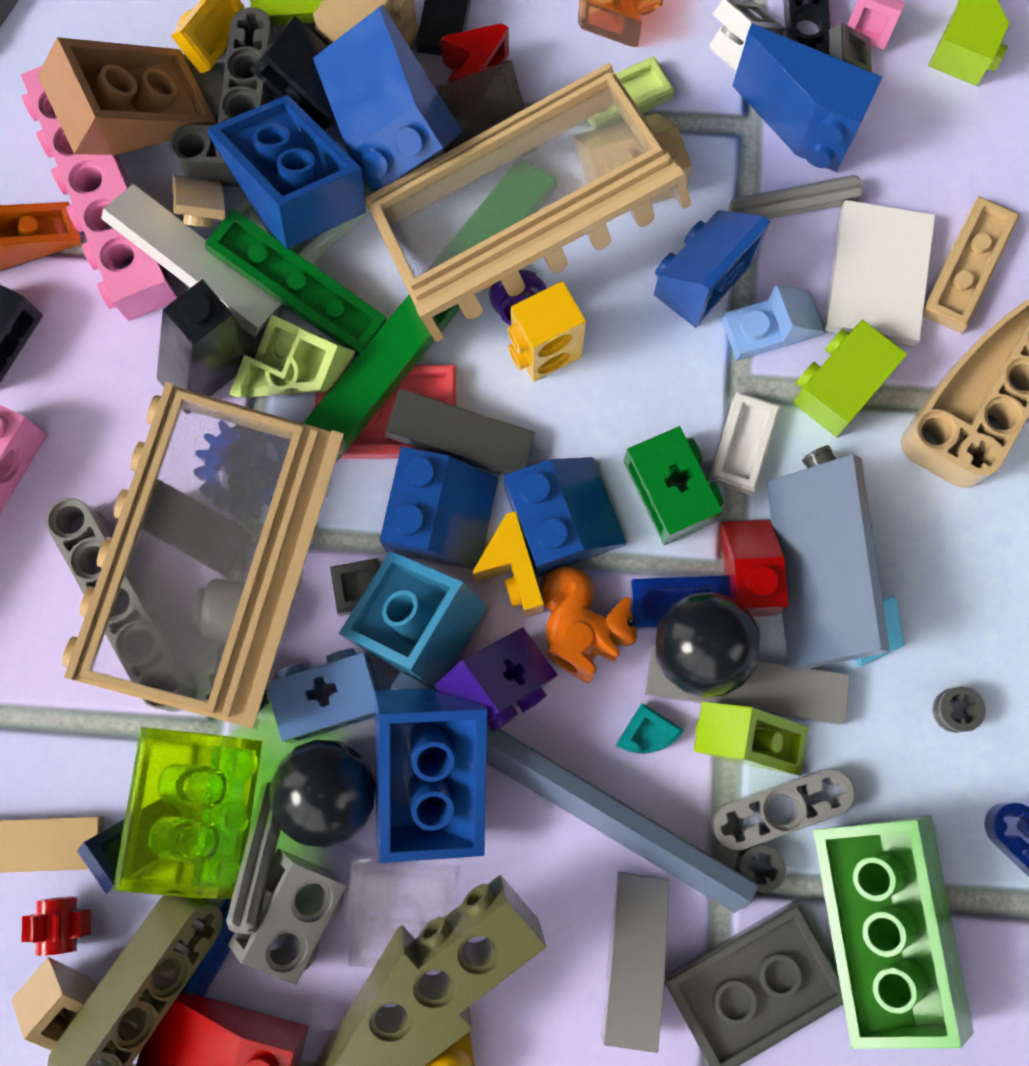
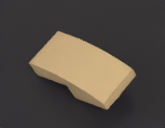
(198, 200)

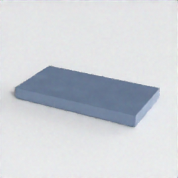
(829, 564)

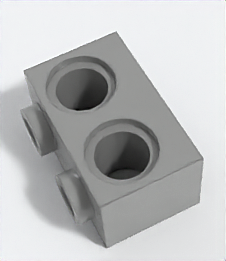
(281, 915)

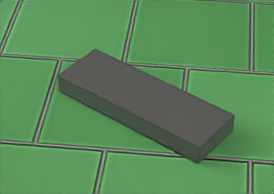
(458, 433)

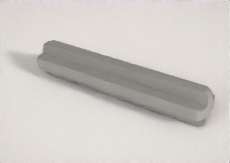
(800, 198)
(254, 867)

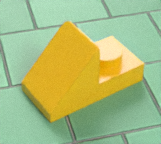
(509, 554)

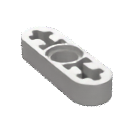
(811, 784)

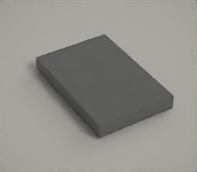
(756, 988)

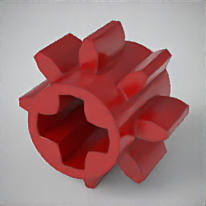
(56, 926)

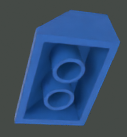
(429, 775)

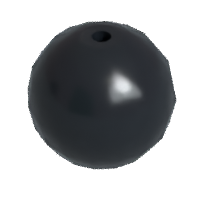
(707, 644)
(322, 793)

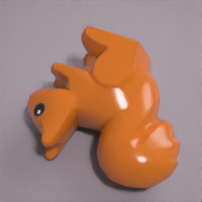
(575, 630)

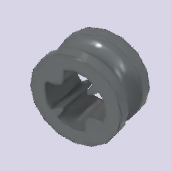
(974, 710)
(773, 860)

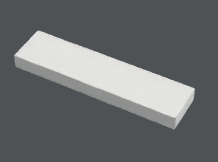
(185, 256)

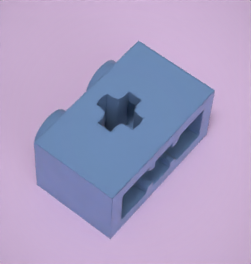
(302, 716)

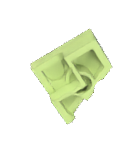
(290, 362)

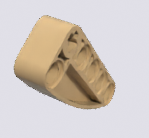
(963, 399)

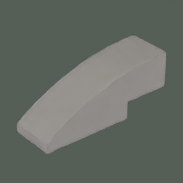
(636, 963)

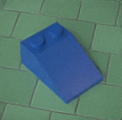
(804, 95)
(383, 100)
(290, 170)

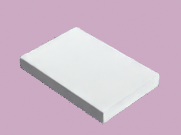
(880, 271)

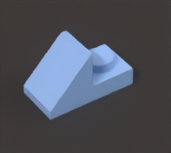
(773, 323)

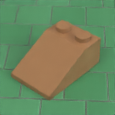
(120, 94)

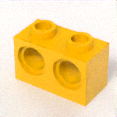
(546, 331)

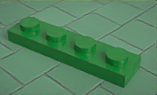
(294, 282)

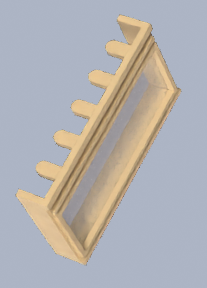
(523, 195)
(204, 557)

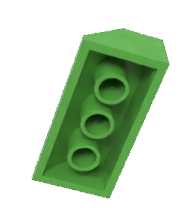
(893, 935)

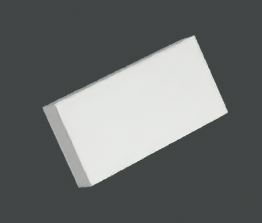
(744, 443)

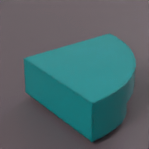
(648, 732)

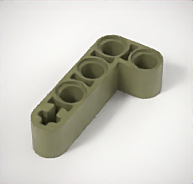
(140, 985)

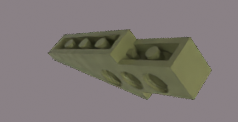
(435, 1007)

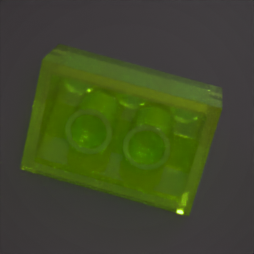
(187, 814)

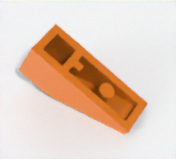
(34, 232)

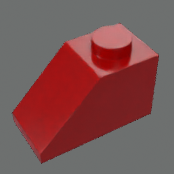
(755, 566)

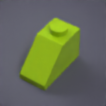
(972, 40)
(751, 737)

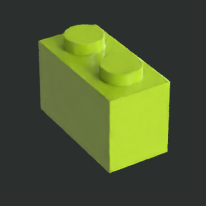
(848, 378)

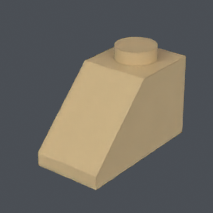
(50, 1002)

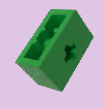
(670, 510)

